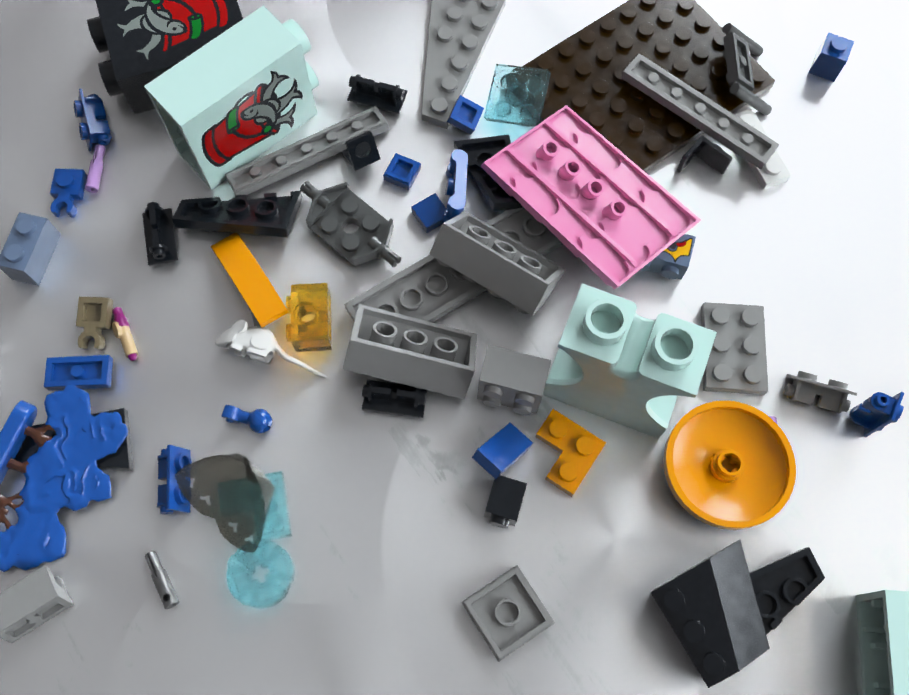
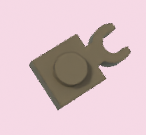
(93, 316)

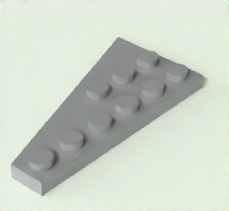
(454, 48)

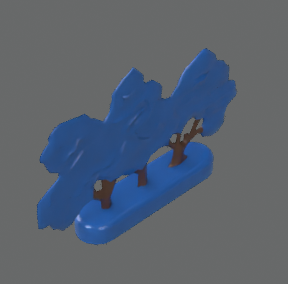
(56, 475)

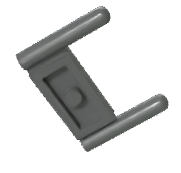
(739, 67)

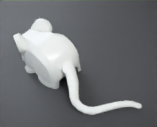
(257, 343)

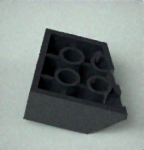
(715, 614)

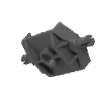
(335, 209)

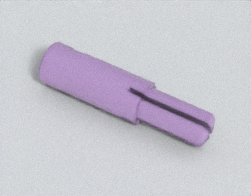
(95, 169)

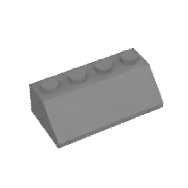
(496, 262)
(411, 352)

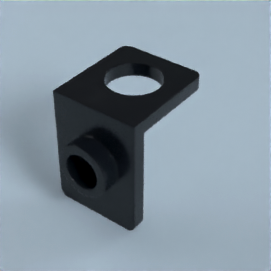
(361, 151)
(709, 153)

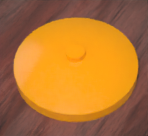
(729, 465)

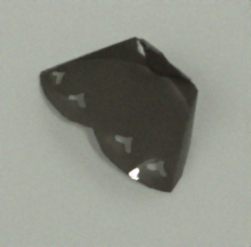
(236, 494)

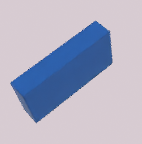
(502, 450)

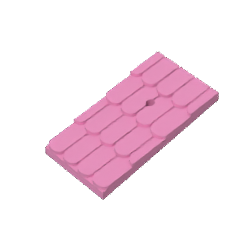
(590, 196)

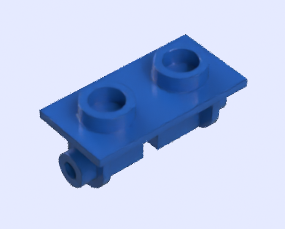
(90, 129)
(877, 412)
(169, 495)

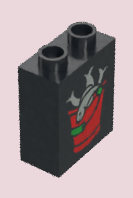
(153, 37)

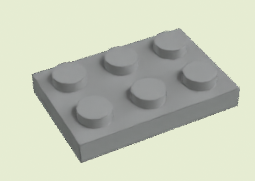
(739, 349)

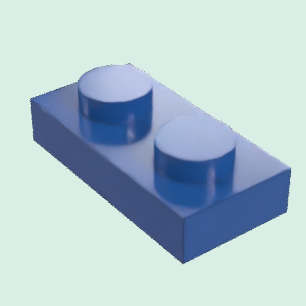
(79, 371)

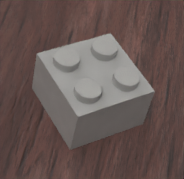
(512, 380)

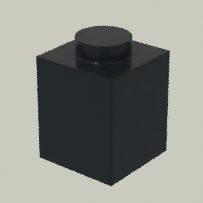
(505, 501)

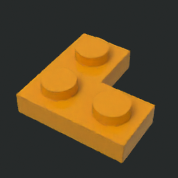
(577, 450)

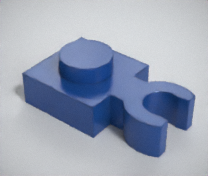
(65, 188)

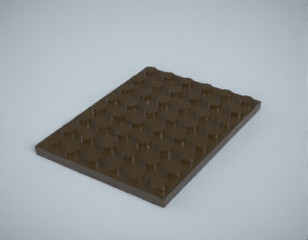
(669, 33)

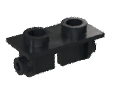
(376, 94)
(159, 234)
(393, 398)

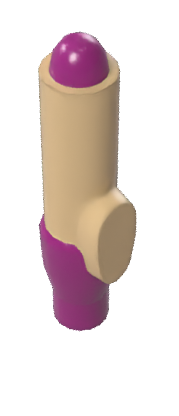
(122, 331)

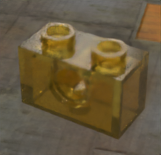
(314, 334)

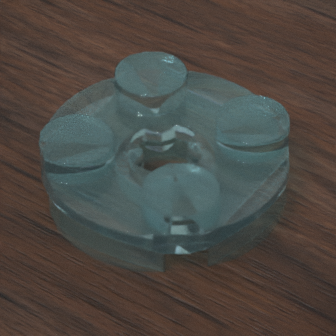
(278, 582)

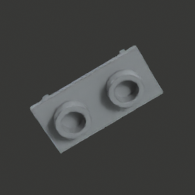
(832, 396)

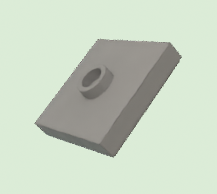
(507, 613)

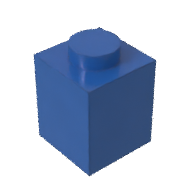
(831, 57)

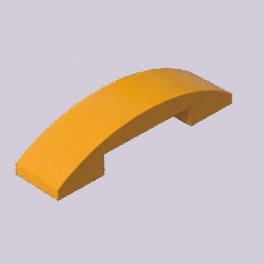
(249, 279)

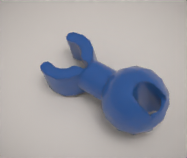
(258, 420)

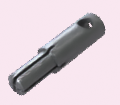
(161, 581)

